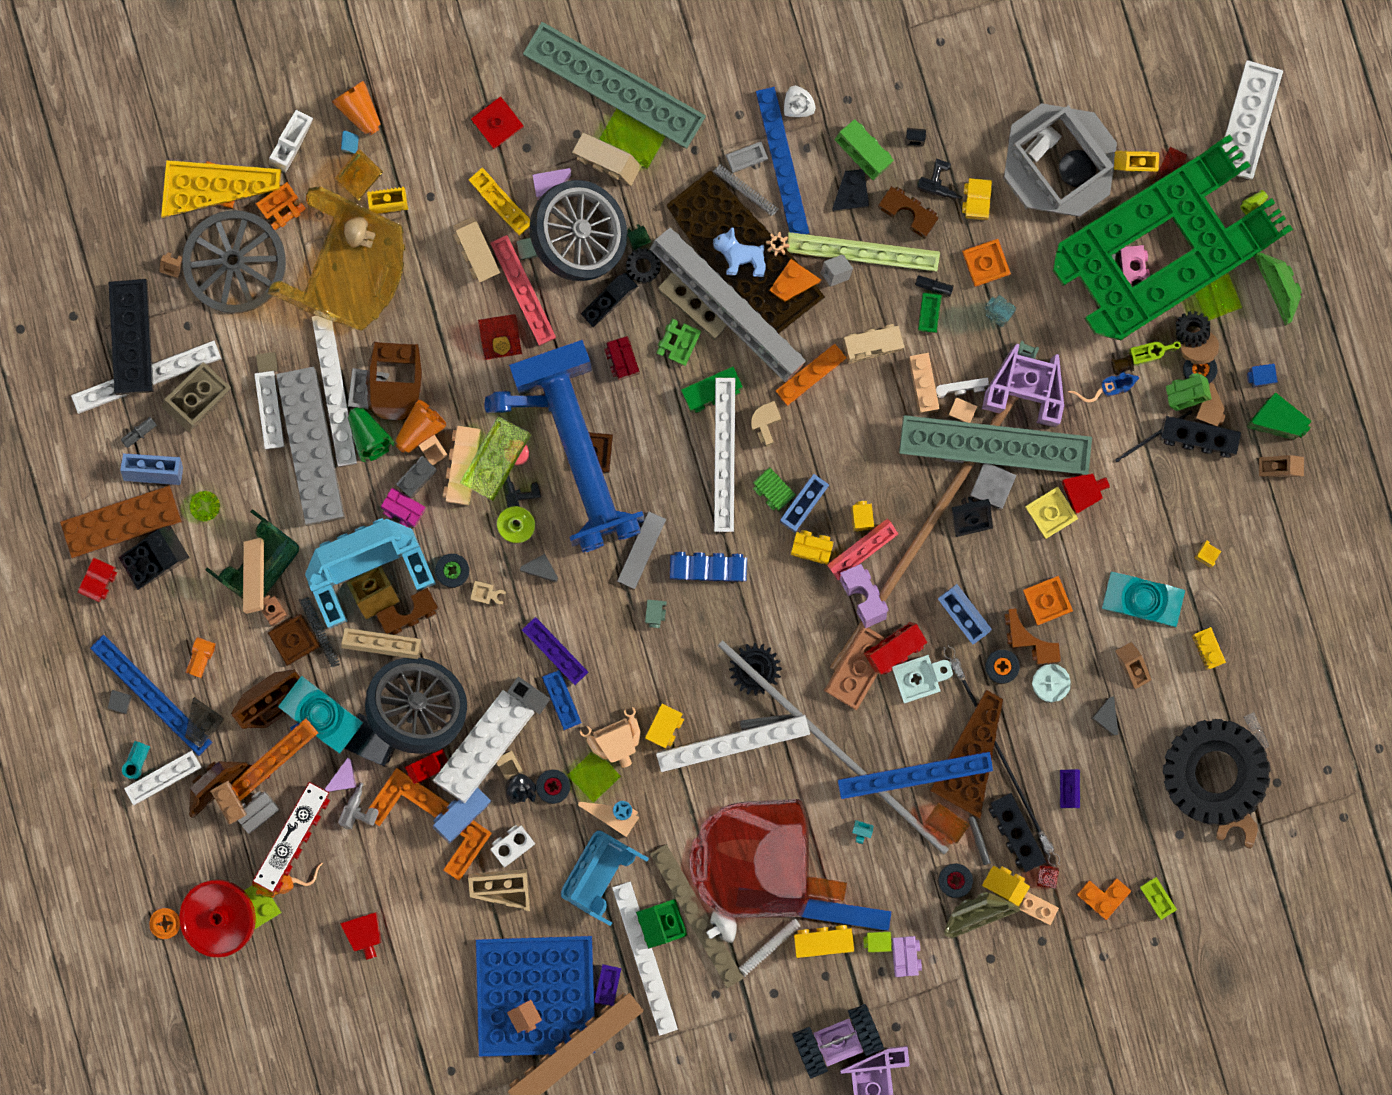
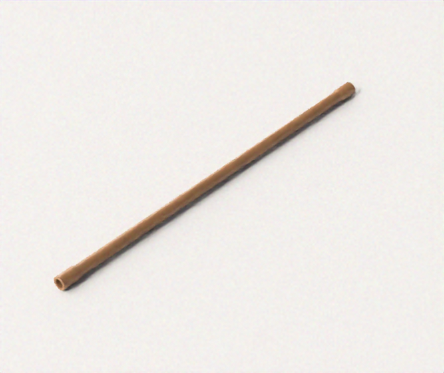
(927, 527)

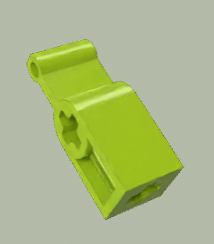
(1146, 350)

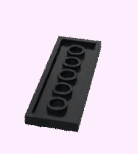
(131, 337)

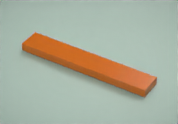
(273, 759)

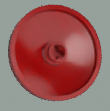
(217, 918)

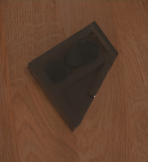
(201, 723)

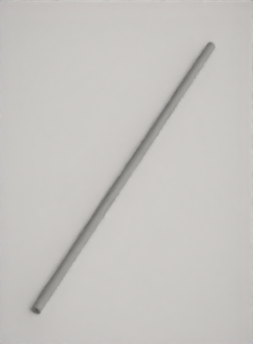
(832, 746)

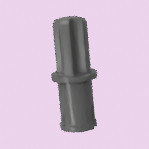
(138, 432)

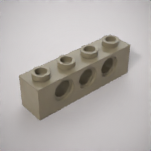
(668, 289)

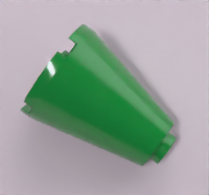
(368, 435)

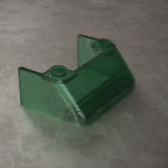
(278, 554)

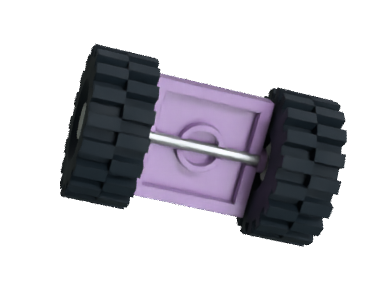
(838, 1041)

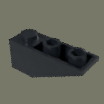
(609, 299)

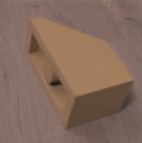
(1211, 411)
(1281, 466)
(1133, 665)

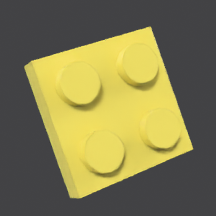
(1051, 512)

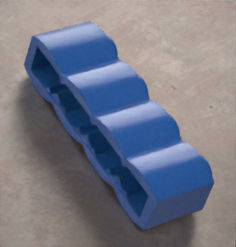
(708, 568)

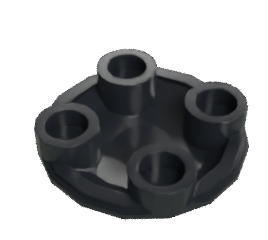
(1076, 168)

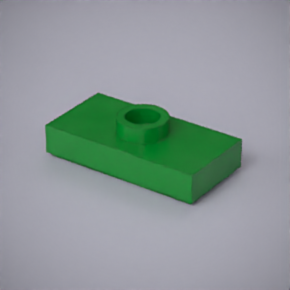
(929, 313)

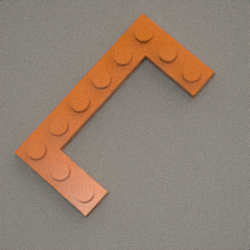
(401, 784)

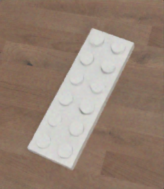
(1252, 113)
(483, 746)

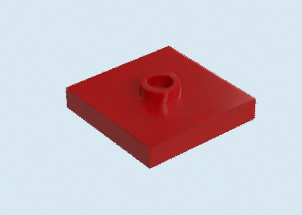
(497, 122)

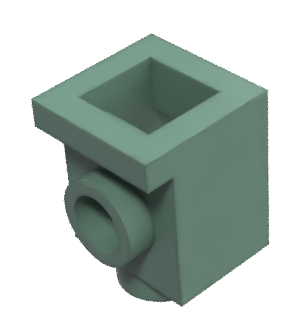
(655, 613)

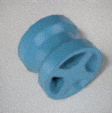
(622, 810)

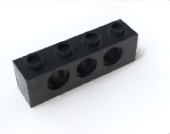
(1230, 437)
(1035, 857)

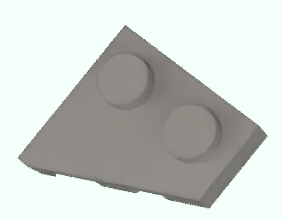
(358, 388)

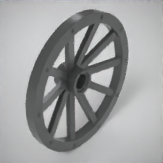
(195, 237)

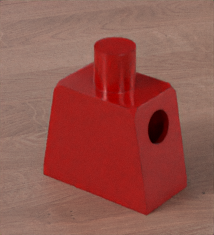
(1084, 491)
(363, 934)

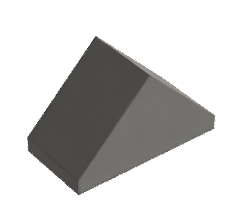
(541, 568)
(1107, 716)

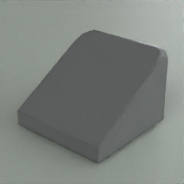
(119, 701)

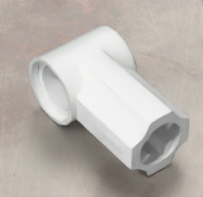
(1042, 143)

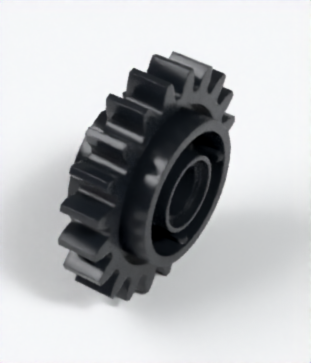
(764, 660)

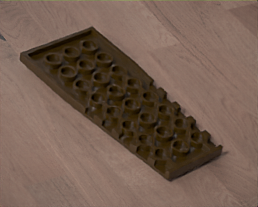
(711, 210)

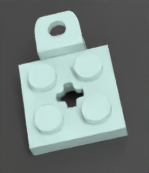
(930, 677)

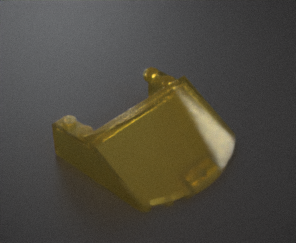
(349, 282)

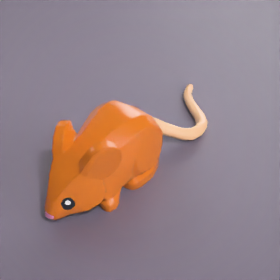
(288, 884)

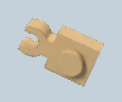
(484, 593)

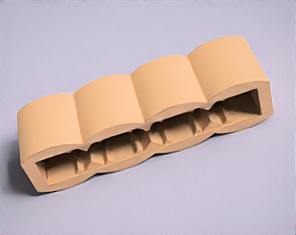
(462, 455)

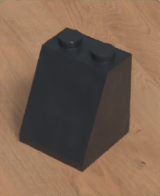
(369, 745)

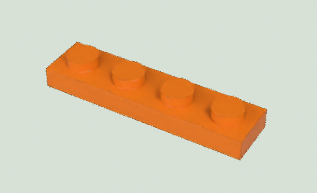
(811, 374)

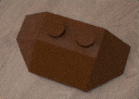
(260, 704)
(217, 774)

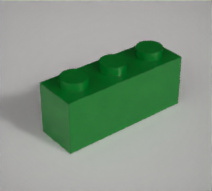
(703, 392)

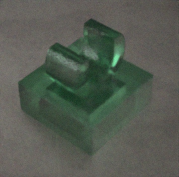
(638, 237)

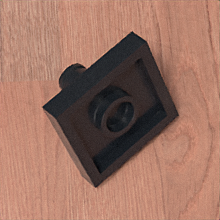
(972, 517)

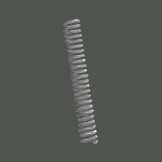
(744, 191)

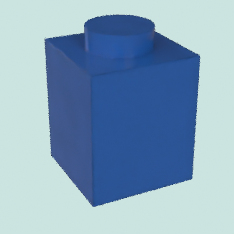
(1262, 375)

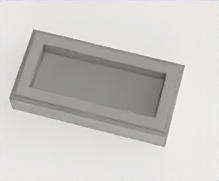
(746, 157)

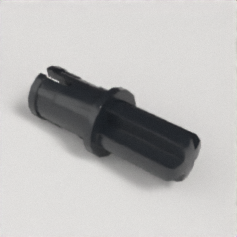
(934, 285)

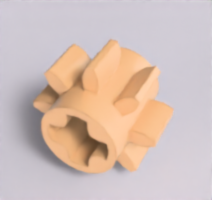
(782, 241)

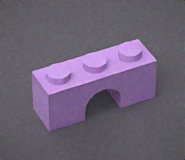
(858, 581)

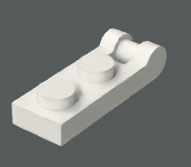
(960, 388)

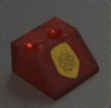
(500, 337)

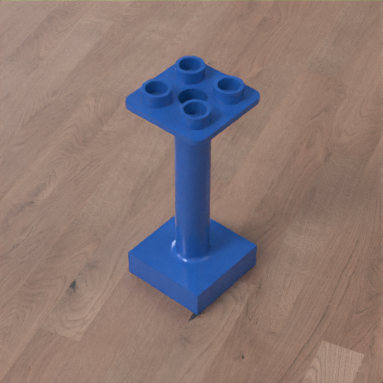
(553, 374)

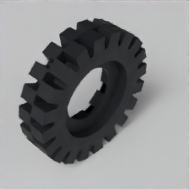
(1250, 782)

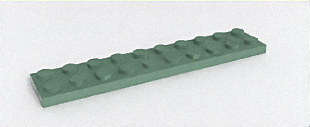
(614, 85)
(995, 445)

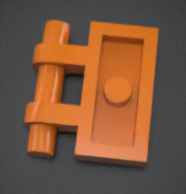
(277, 201)

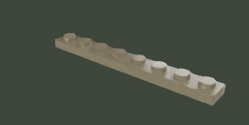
(696, 915)

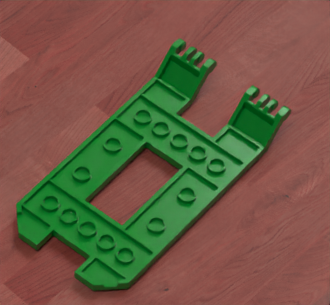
(1213, 246)

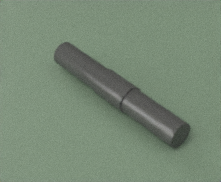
(979, 840)

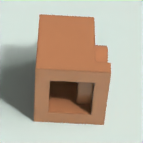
(279, 613)

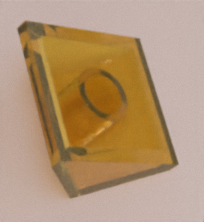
(358, 175)

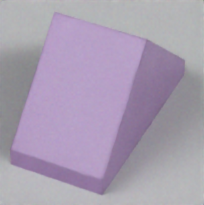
(343, 778)

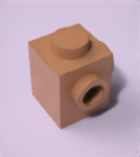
(524, 1017)

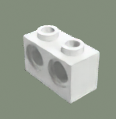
(515, 849)

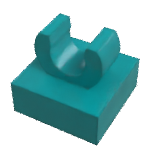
(862, 830)

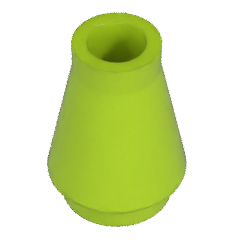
(1253, 202)

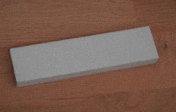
(641, 550)

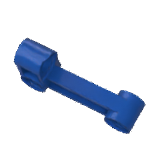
(503, 402)

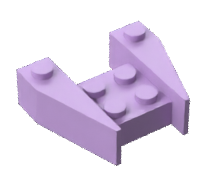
(1031, 381)
(873, 1073)

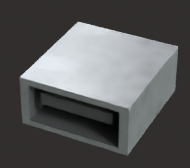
(993, 484)

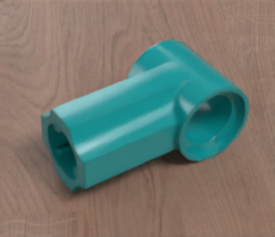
(136, 758)

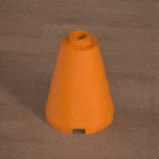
(359, 108)
(419, 427)

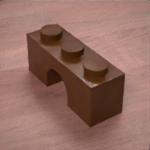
(896, 201)
(423, 607)

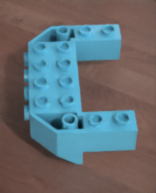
(360, 553)

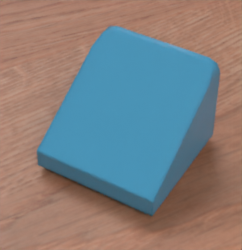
(349, 142)

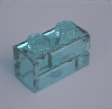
(999, 310)

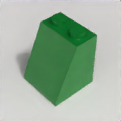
(1280, 419)

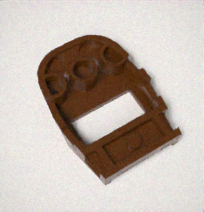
(393, 399)

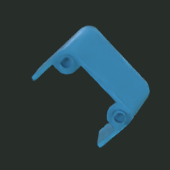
(595, 871)

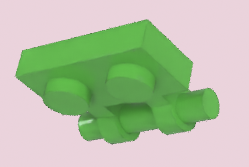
(684, 343)

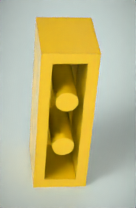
(823, 941)

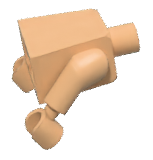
(616, 740)

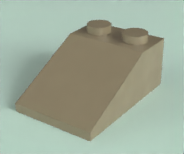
(195, 397)

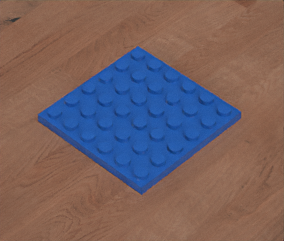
(542, 969)

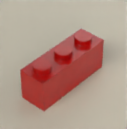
(896, 648)

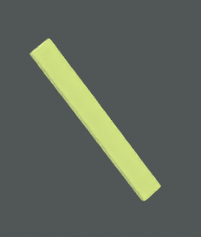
(863, 251)

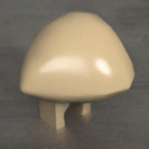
(356, 232)

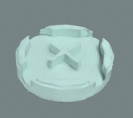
(1051, 683)

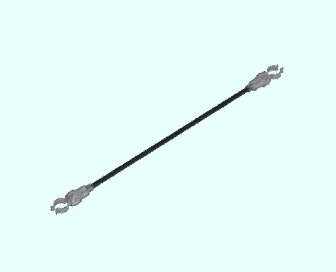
(1047, 846)

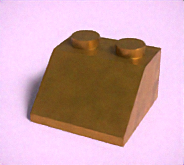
(373, 592)

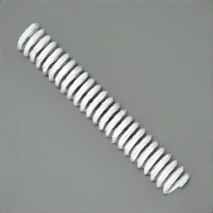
(772, 945)

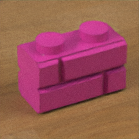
(403, 508)

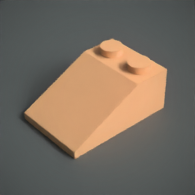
(605, 814)

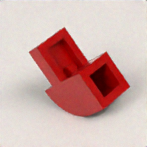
(427, 767)

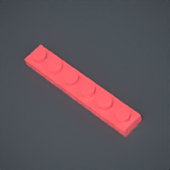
(523, 290)

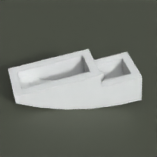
(290, 141)

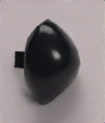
(519, 788)

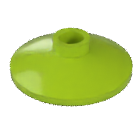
(511, 531)

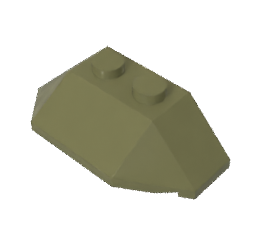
(977, 913)

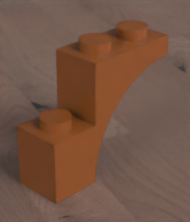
(1019, 637)

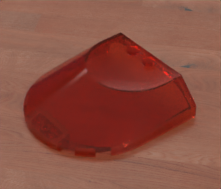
(754, 859)

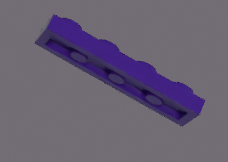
(555, 651)

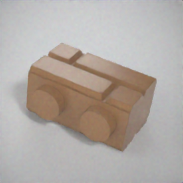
(228, 802)

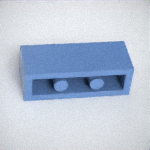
(151, 469)
(804, 503)
(964, 614)
(460, 815)

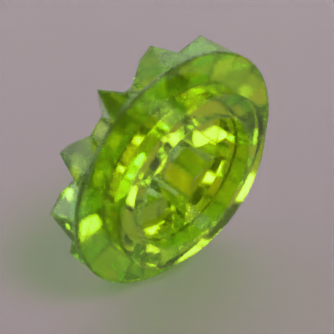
(195, 505)

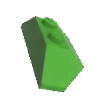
(1280, 284)

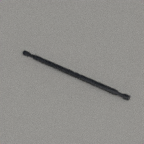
(1147, 440)

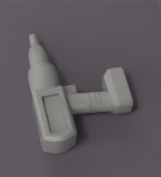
(352, 812)

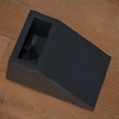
(153, 557)

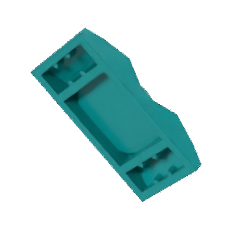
(1143, 599)
(328, 717)

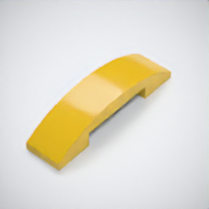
(500, 201)

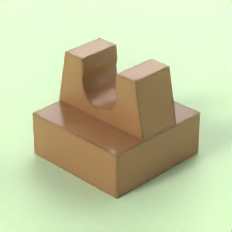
(170, 265)

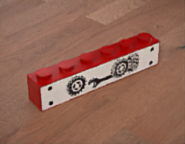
(290, 839)

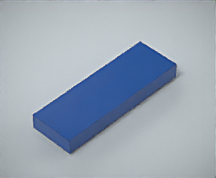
(561, 700)

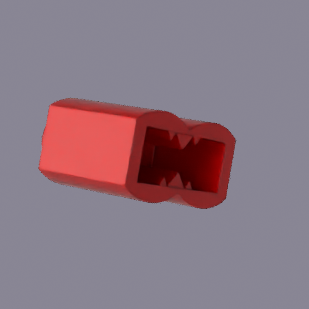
(97, 580)

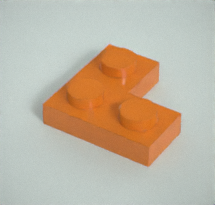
(1104, 902)

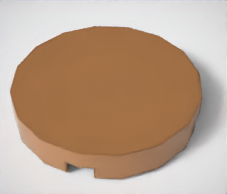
(1202, 354)

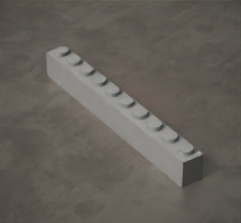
(727, 304)

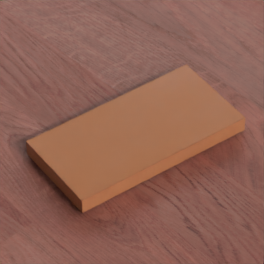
(854, 671)

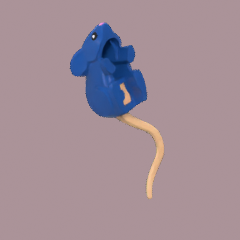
(1112, 386)

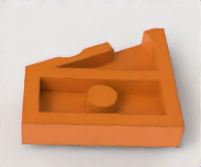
(793, 281)

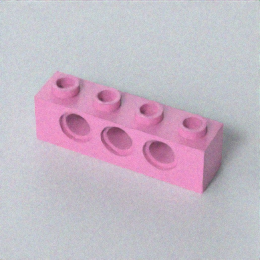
(1134, 254)

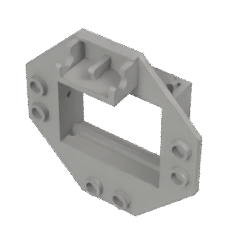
(1028, 181)

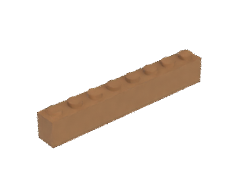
(578, 1048)

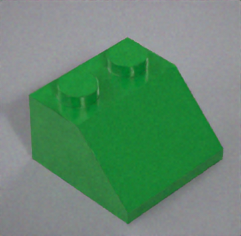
(661, 923)

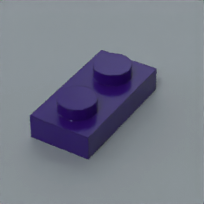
(1070, 788)
(607, 985)

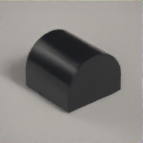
(915, 137)

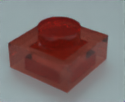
(1047, 876)

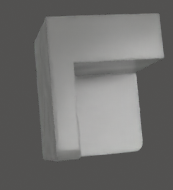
(836, 270)

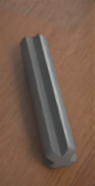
(752, 723)

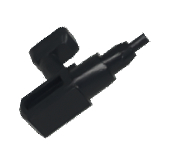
(934, 185)
(513, 496)

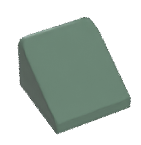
(526, 249)

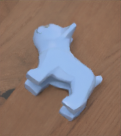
(739, 254)

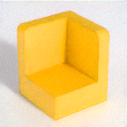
(1207, 554)

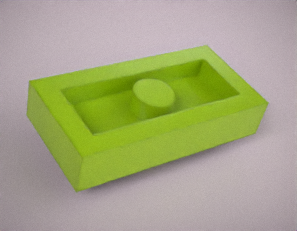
(1158, 898)

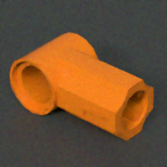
(201, 653)

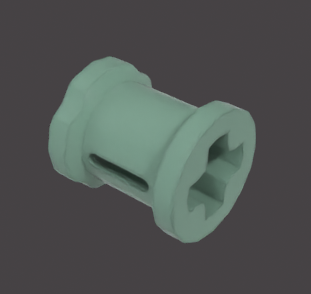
(1022, 346)

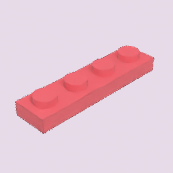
(863, 548)

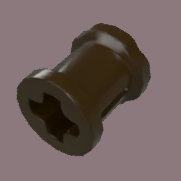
(1122, 364)

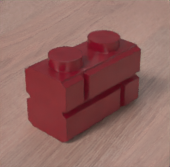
(622, 358)

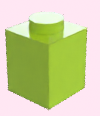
(877, 941)

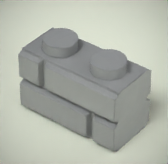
(258, 811)

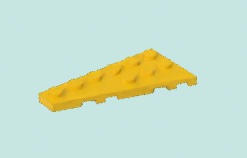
(203, 185)

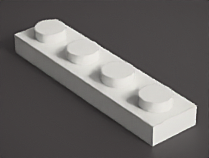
(269, 410)
(163, 778)

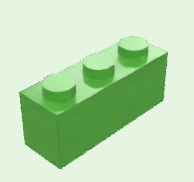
(864, 149)

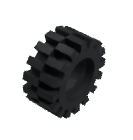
(643, 254)
(1189, 337)

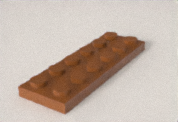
(120, 522)

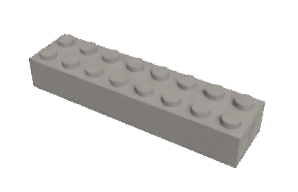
(310, 446)

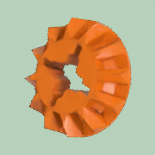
(158, 930)

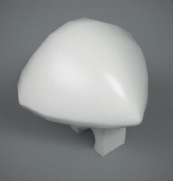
(798, 102)
(724, 926)

